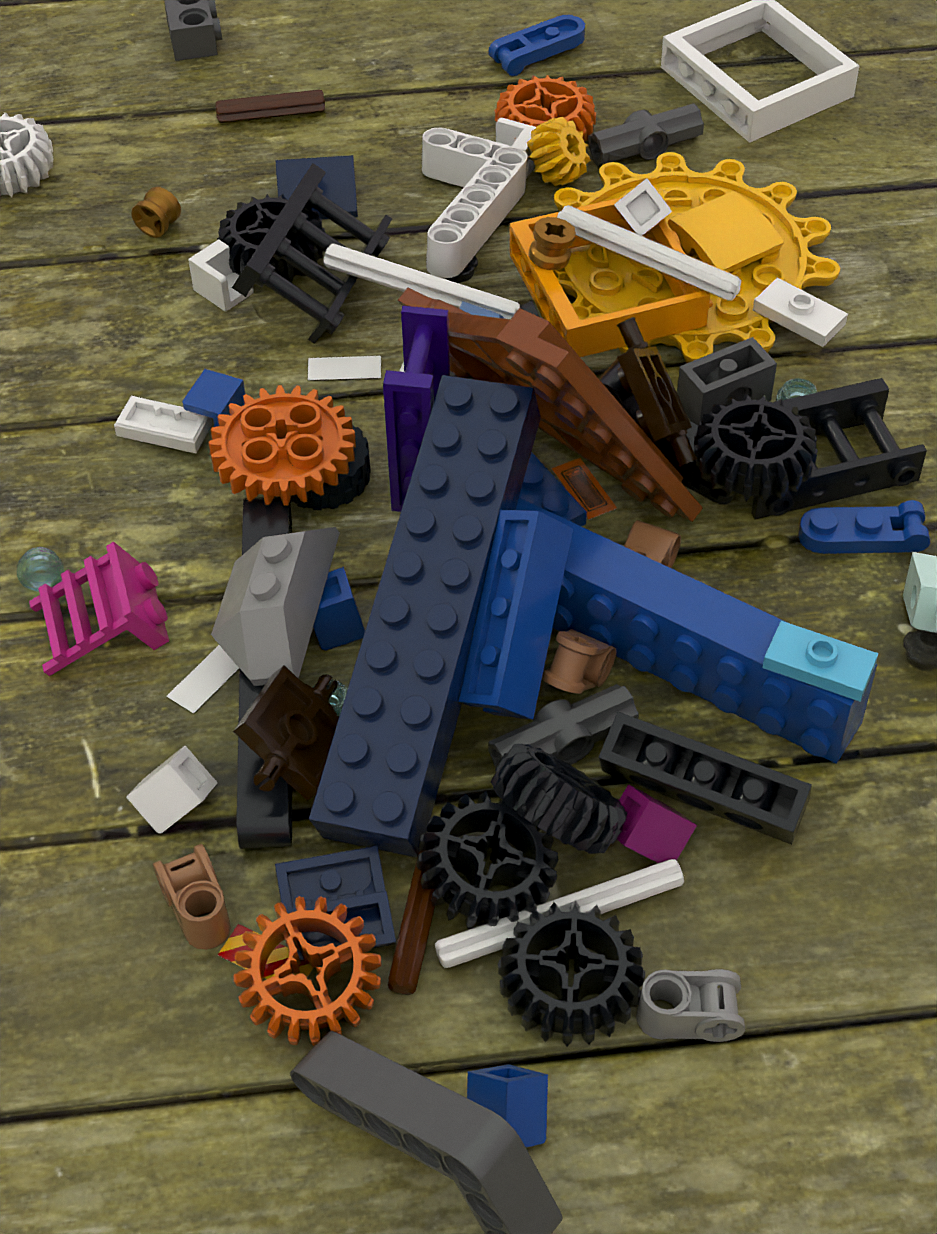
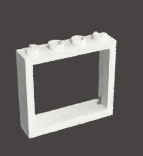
(752, 119)

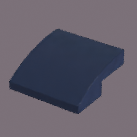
(345, 879)

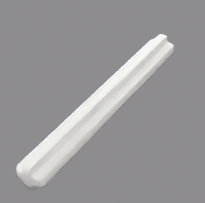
(652, 254)
(402, 277)
(607, 896)

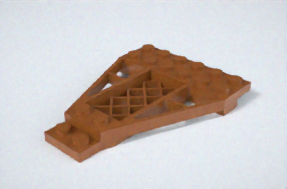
(569, 397)

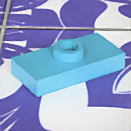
(820, 660)

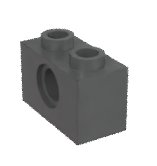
(725, 374)

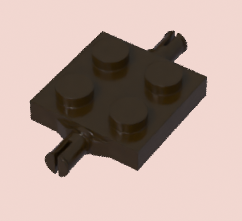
(655, 394)
(291, 731)

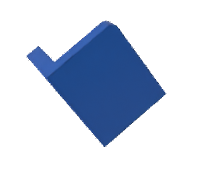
(213, 394)
(338, 614)
(514, 1095)

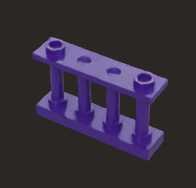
(413, 392)

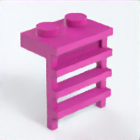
(122, 600)

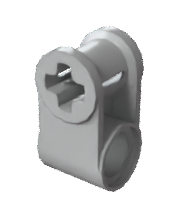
(696, 1005)

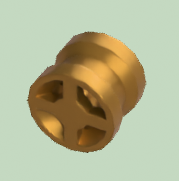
(156, 212)
(552, 243)

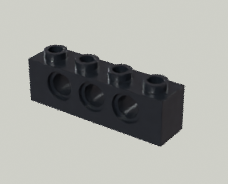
(705, 777)

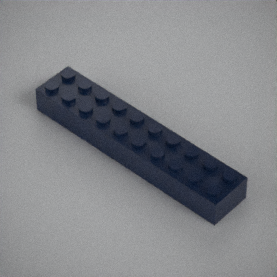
(423, 619)

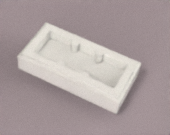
(800, 312)
(162, 424)

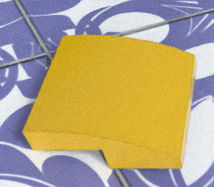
(726, 232)

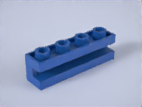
(516, 614)

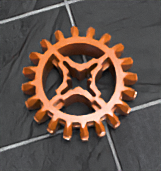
(547, 98)
(290, 928)

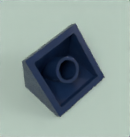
(336, 184)

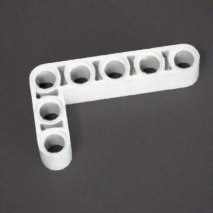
(492, 185)

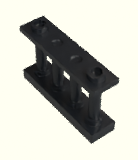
(278, 246)
(828, 415)

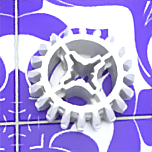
(23, 154)

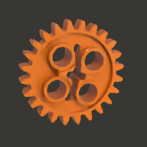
(282, 445)

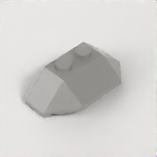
(274, 602)

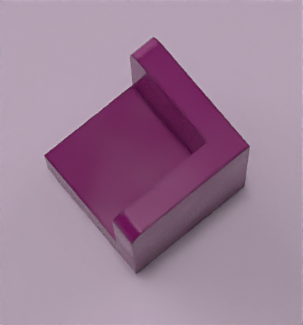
(653, 826)

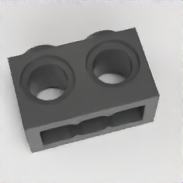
(193, 28)

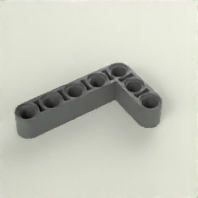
(434, 1128)

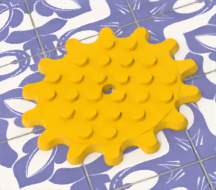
(612, 282)

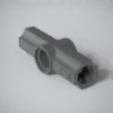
(645, 134)
(569, 728)

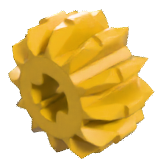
(558, 151)

